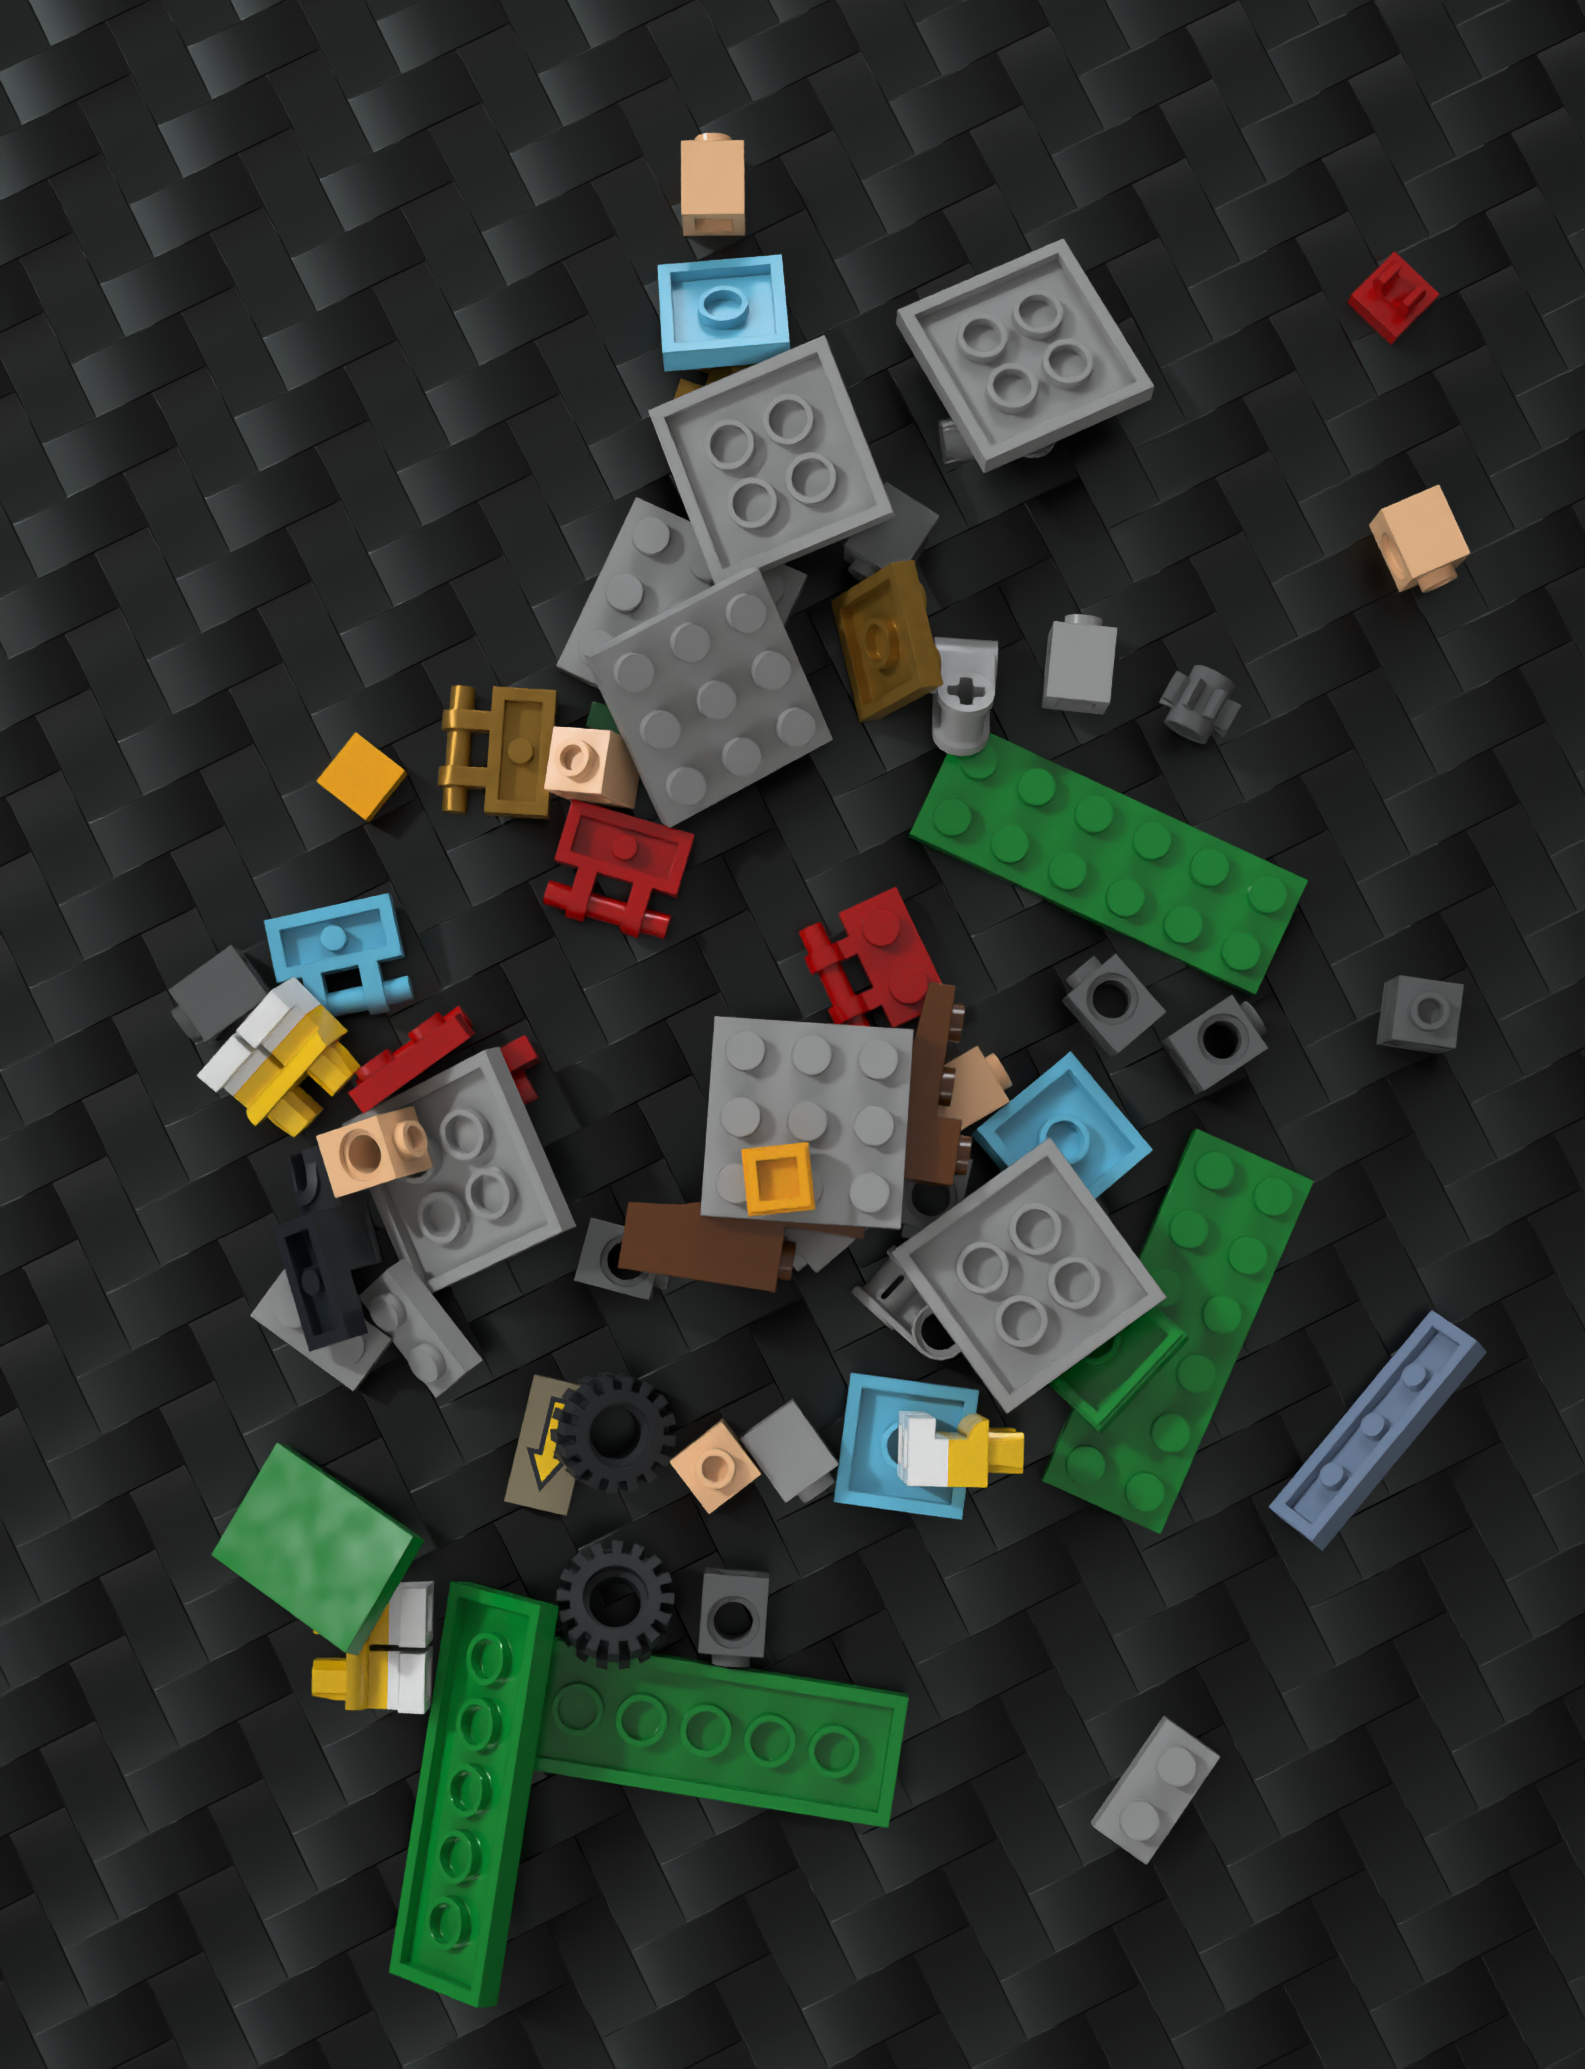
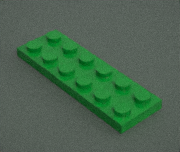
(1111, 861)
(1213, 1262)
(724, 1734)
(473, 1792)

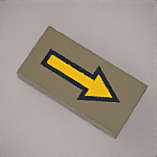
(536, 1474)

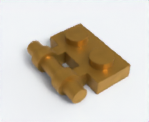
(517, 753)

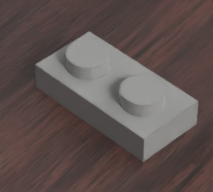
(419, 1328)
(345, 1361)
(1155, 1790)

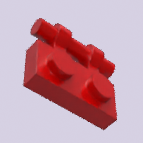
(624, 850)
(889, 953)
(394, 1069)

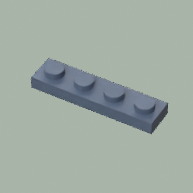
(1377, 1429)

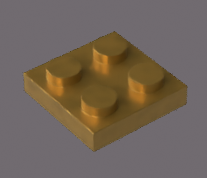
(887, 641)

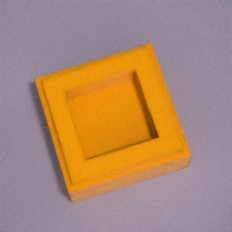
(362, 777)
(778, 1179)

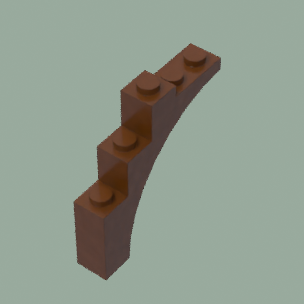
(753, 1252)

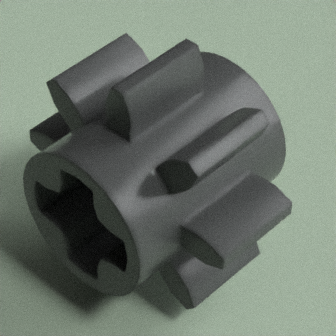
(1200, 704)

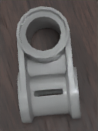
(968, 694)
(902, 1309)

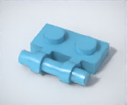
(340, 940)

